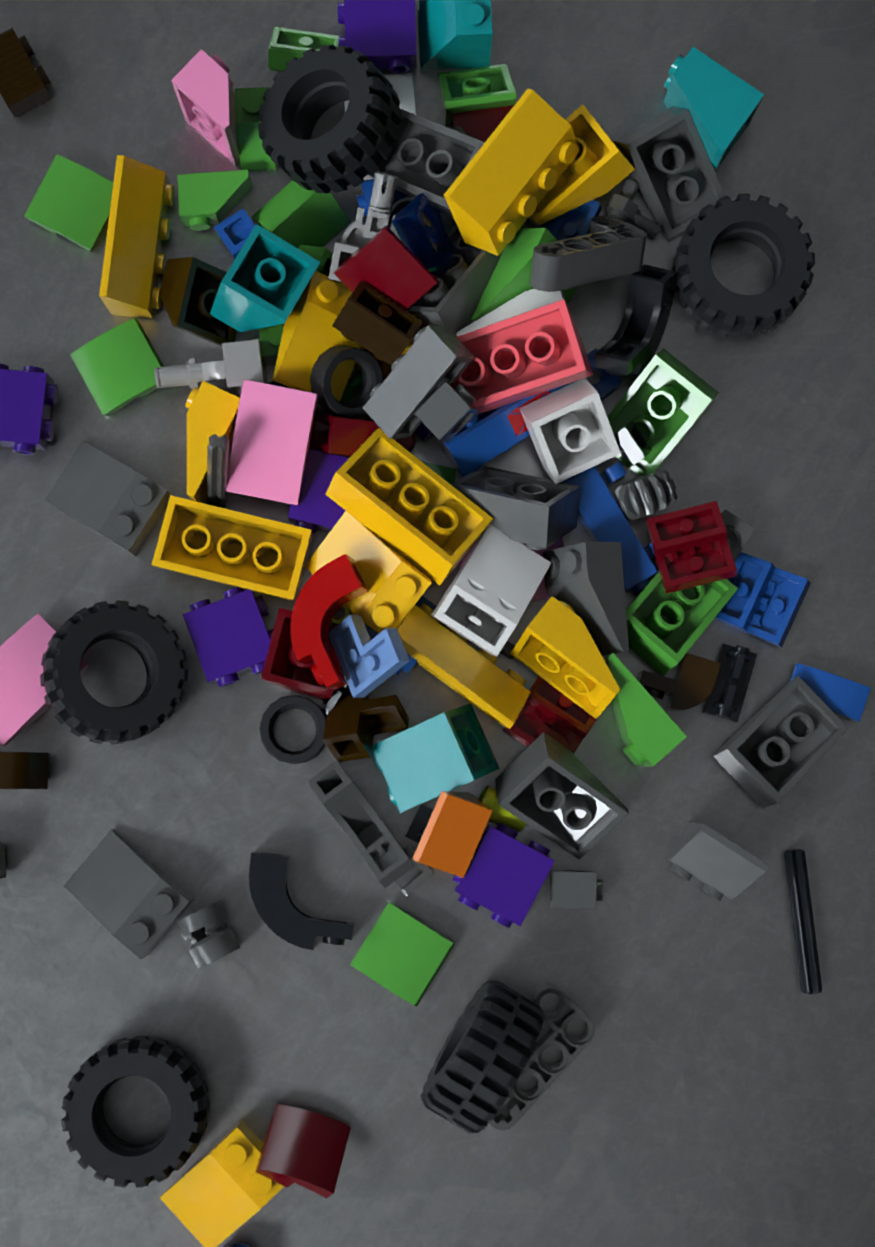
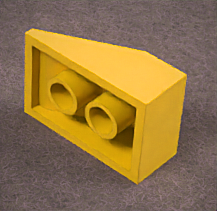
(592, 173)
(311, 333)
(208, 413)
(389, 577)
(566, 657)
(222, 1188)

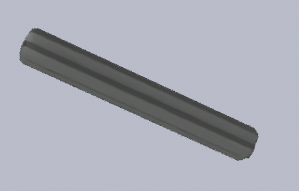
(217, 470)

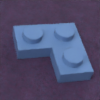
(363, 660)

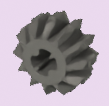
(646, 494)

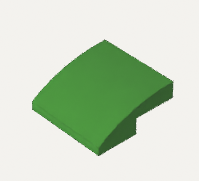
(72, 202)
(118, 366)
(402, 954)

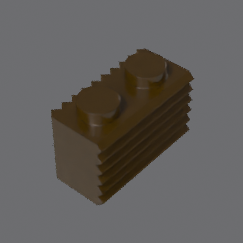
(20, 82)
(376, 323)

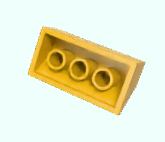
(511, 173)
(136, 239)
(408, 506)
(233, 548)
(462, 667)

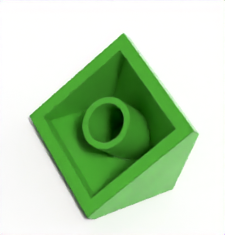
(475, 90)
(302, 216)

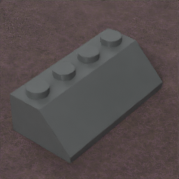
(459, 289)

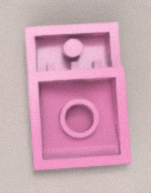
(271, 442)
(20, 674)

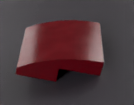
(388, 268)
(691, 547)
(553, 714)
(303, 1149)

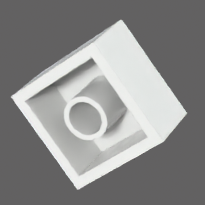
(570, 430)

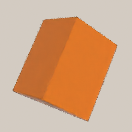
(453, 832)

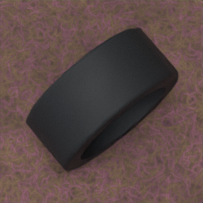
(322, 375)
(267, 733)

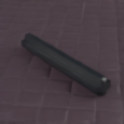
(803, 921)

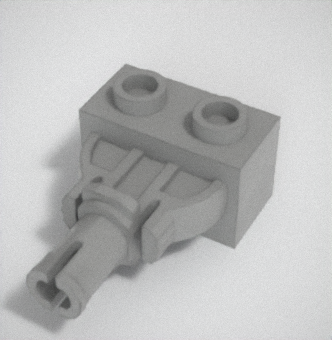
(360, 232)
(240, 362)

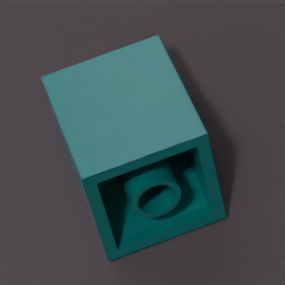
(454, 34)
(716, 99)
(263, 282)
(434, 757)

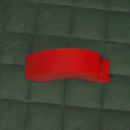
(313, 612)

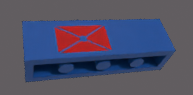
(489, 435)

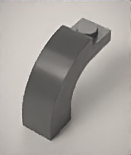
(361, 823)

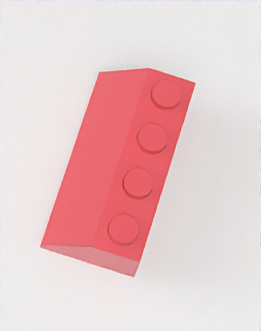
(524, 356)

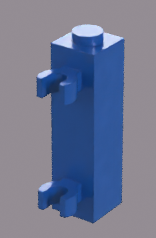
(606, 523)

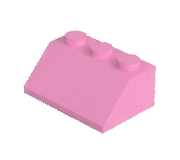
(209, 102)

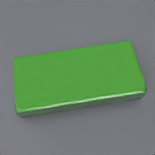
(291, 44)

